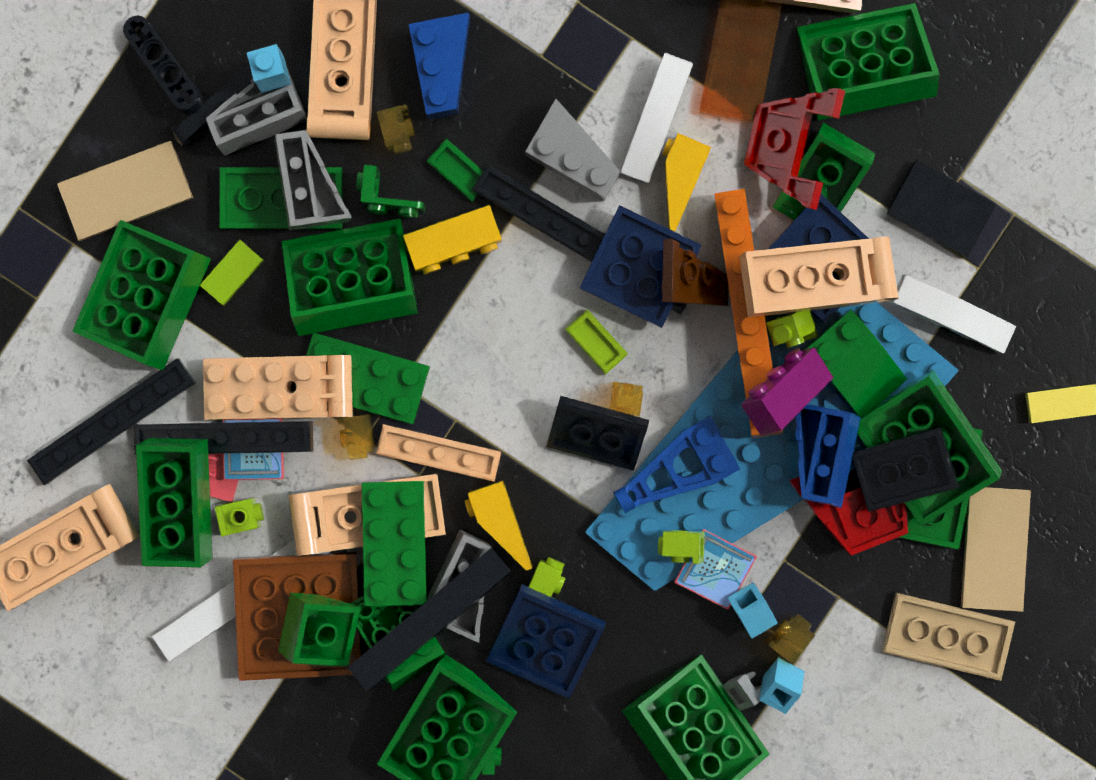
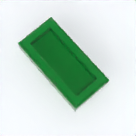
(456, 168)

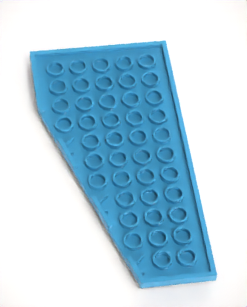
(765, 463)

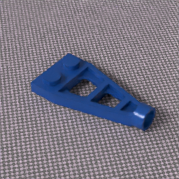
(711, 451)

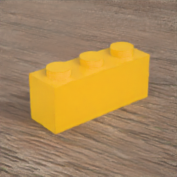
(453, 240)

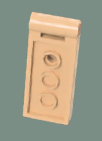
(341, 48)
(803, 278)
(263, 387)
(321, 521)
(49, 555)

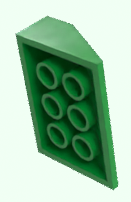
(872, 56)
(348, 277)
(141, 295)
(924, 407)
(448, 727)
(695, 727)

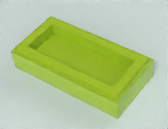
(231, 272)
(596, 341)

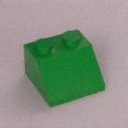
(318, 630)

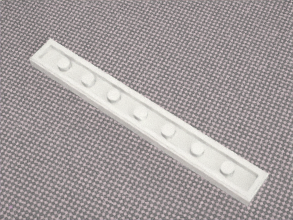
(209, 614)

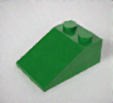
(834, 162)
(858, 363)

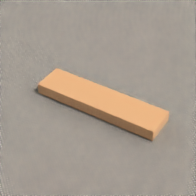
(438, 452)

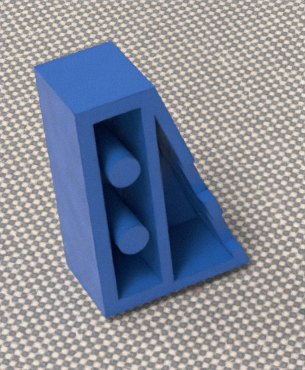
(440, 60)
(825, 452)

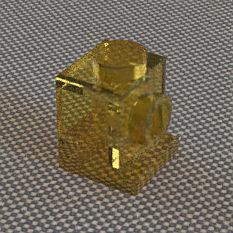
(396, 128)
(626, 398)
(357, 436)
(792, 638)

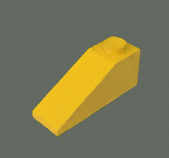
(681, 172)
(496, 516)

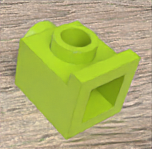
(792, 328)
(226, 516)
(682, 545)
(548, 577)

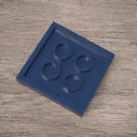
(819, 227)
(630, 266)
(546, 641)

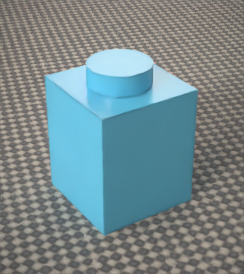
(268, 68)
(752, 610)
(781, 685)

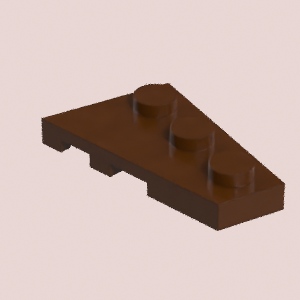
(691, 280)

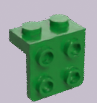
(368, 187)

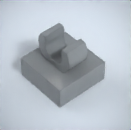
(742, 691)

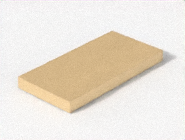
(125, 190)
(996, 549)
(948, 636)

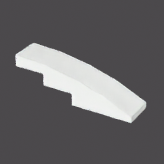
(656, 117)
(953, 314)

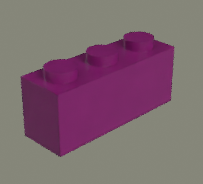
(786, 390)

